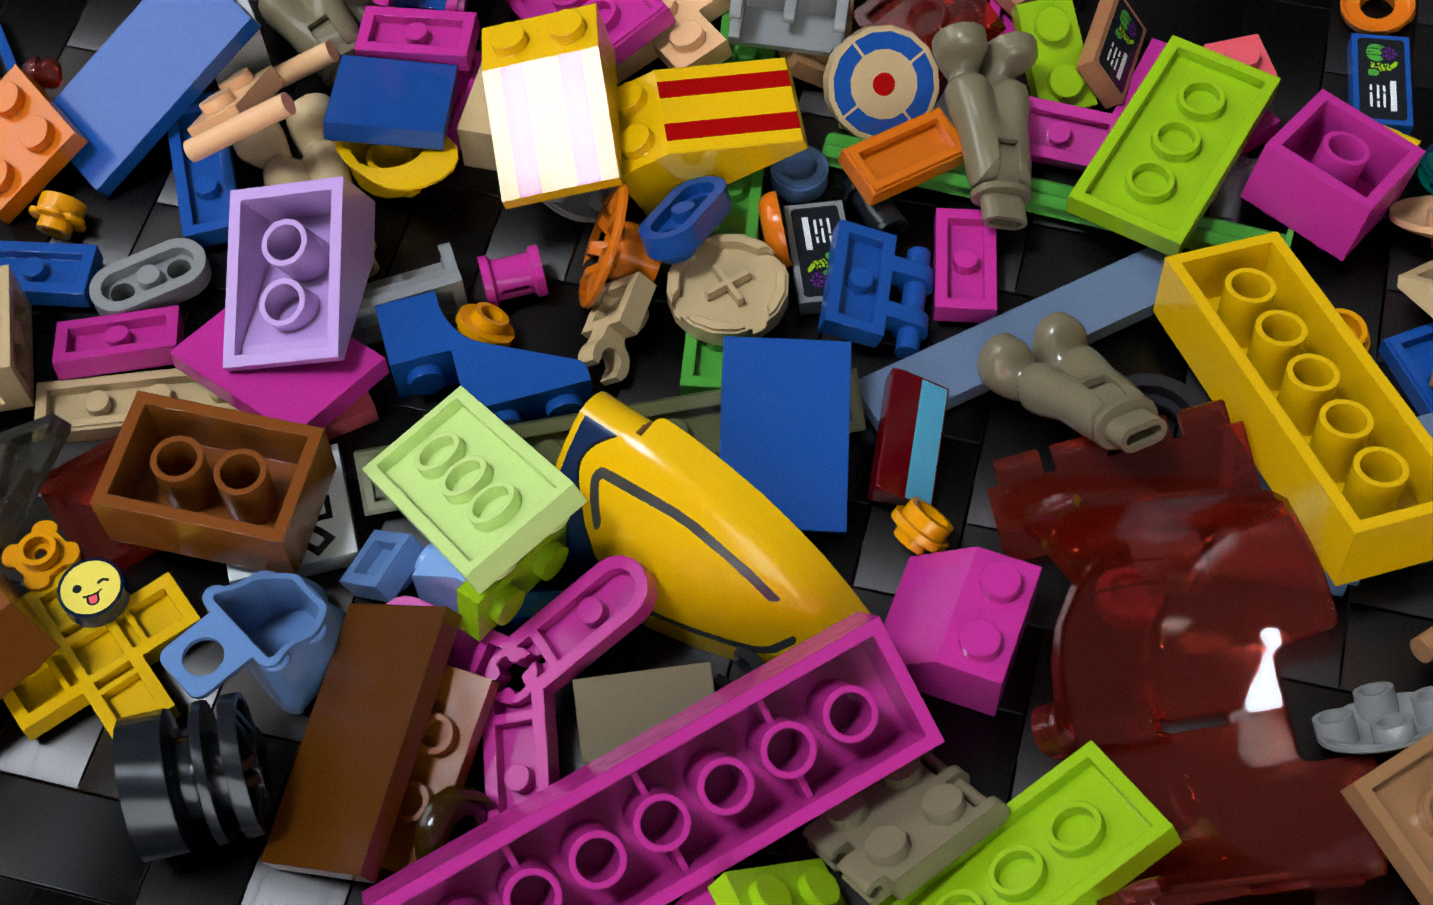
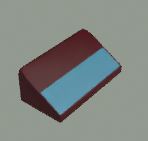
(908, 439)

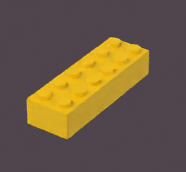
(1310, 399)

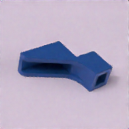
(509, 381)

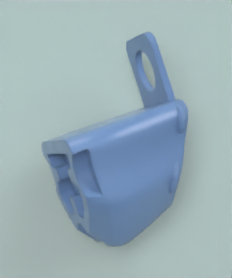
(270, 627)

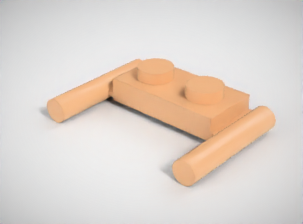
(249, 102)

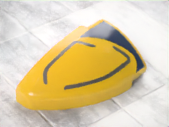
(718, 548)

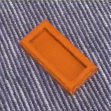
(902, 156)

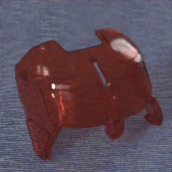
(1182, 621)

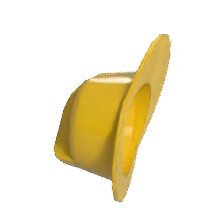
(397, 170)

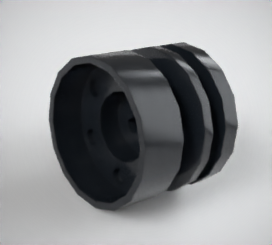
(177, 779)

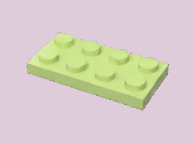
(474, 488)

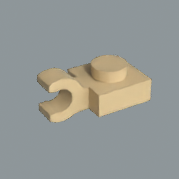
(616, 315)

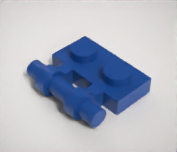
(859, 284)

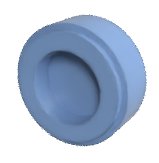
(800, 176)

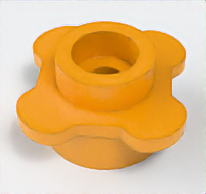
(39, 572)

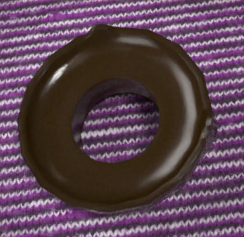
(443, 814)

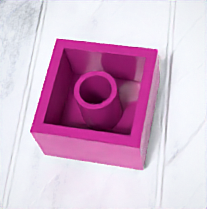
(1331, 174)

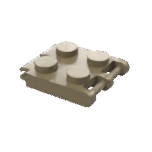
(904, 828)

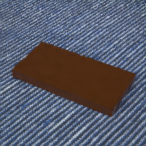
(362, 741)

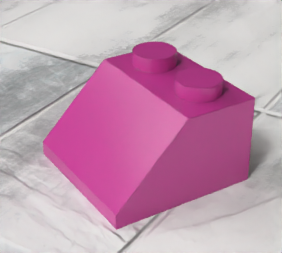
(962, 622)

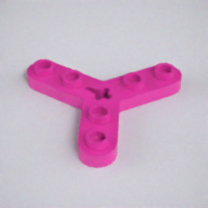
(570, 635)

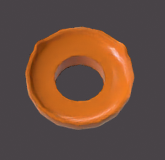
(1402, 14)
(772, 228)

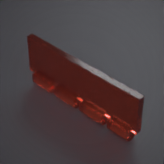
(1204, 457)

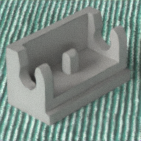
(789, 25)
(439, 277)

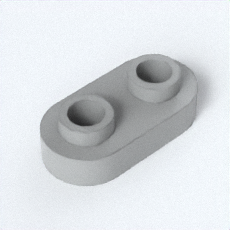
(151, 278)

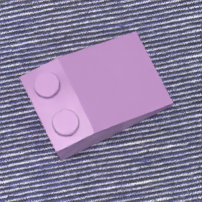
(295, 272)

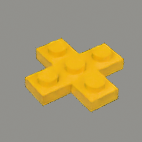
(103, 663)

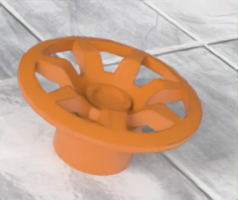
(619, 252)

